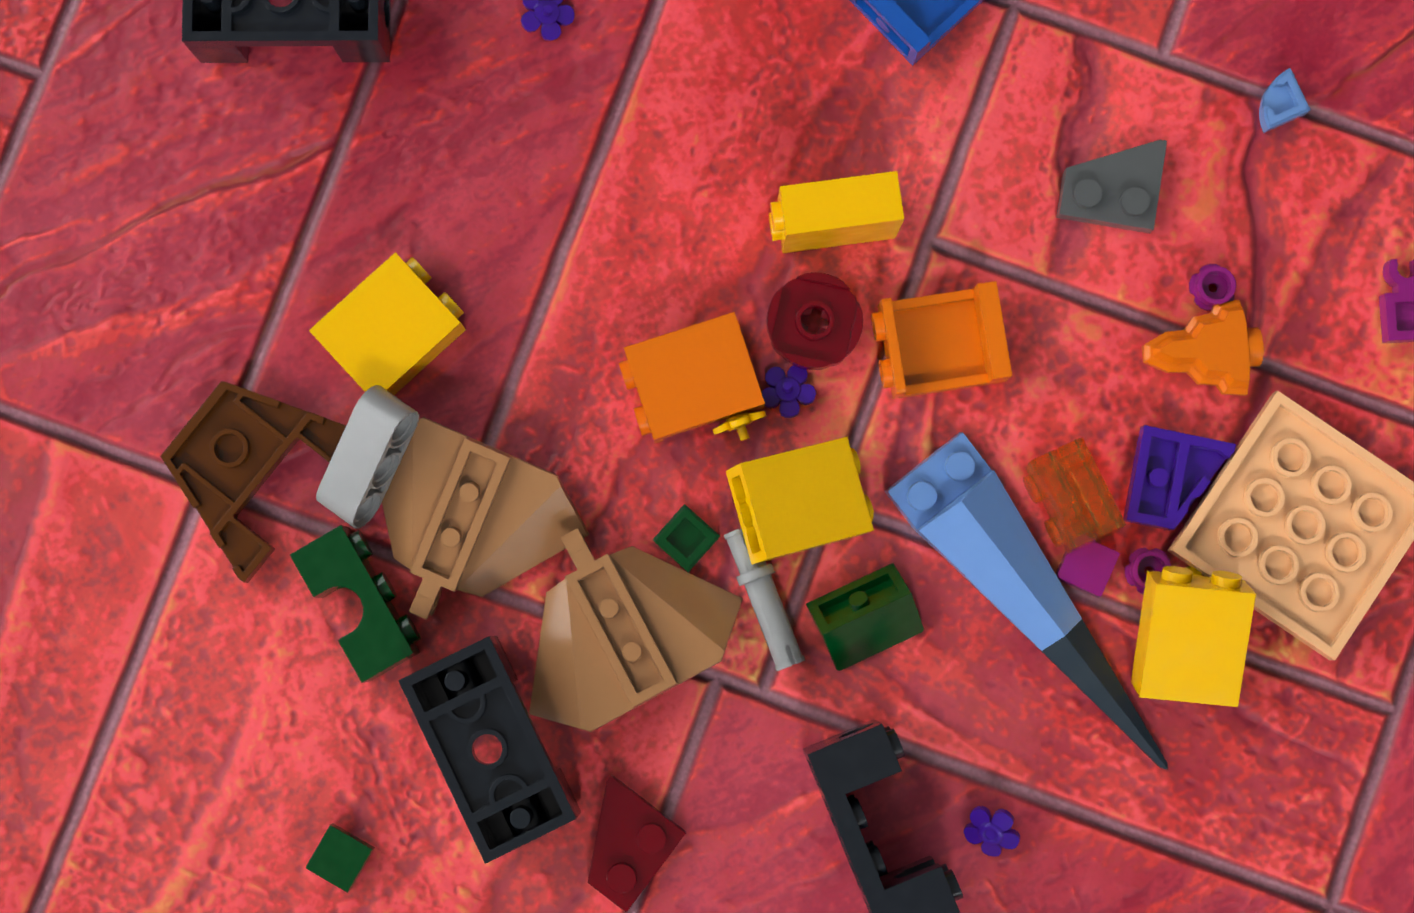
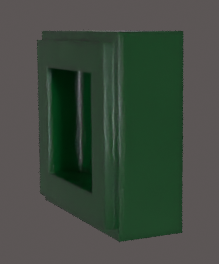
(686, 538)
(340, 857)

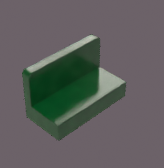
(866, 616)

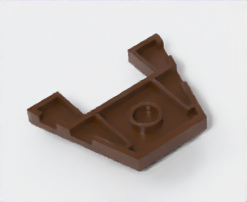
(231, 453)

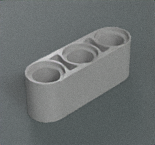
(367, 456)

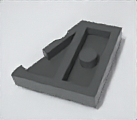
(1115, 189)

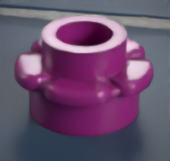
(1215, 275)
(1139, 560)

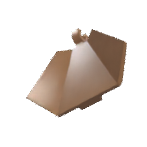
(471, 515)
(624, 634)

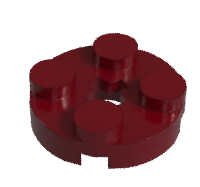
(838, 307)

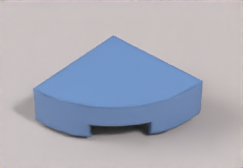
(1282, 102)

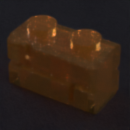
(1073, 496)

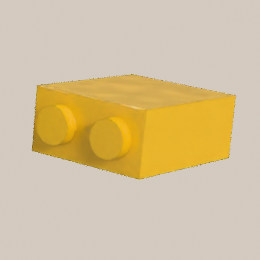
(837, 212)
(389, 326)
(800, 499)
(1193, 637)

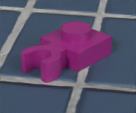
(1398, 306)

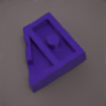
(1170, 474)

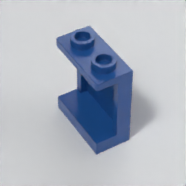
(915, 24)

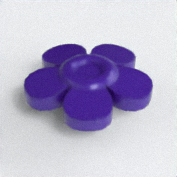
(548, 15)
(788, 390)
(993, 831)

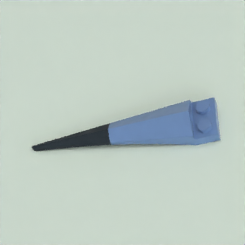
(977, 528)

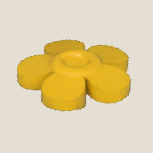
(739, 422)

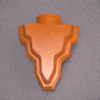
(1211, 349)

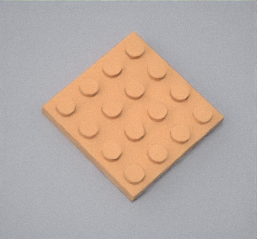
(1303, 523)

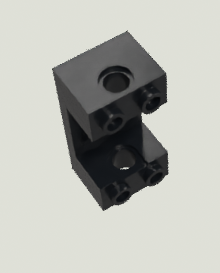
(226, 28)
(853, 762)
(501, 800)

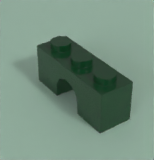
(382, 636)

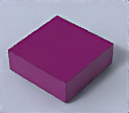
(1088, 568)

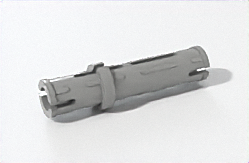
(765, 603)

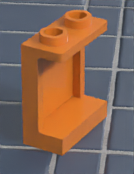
(942, 341)
(691, 377)

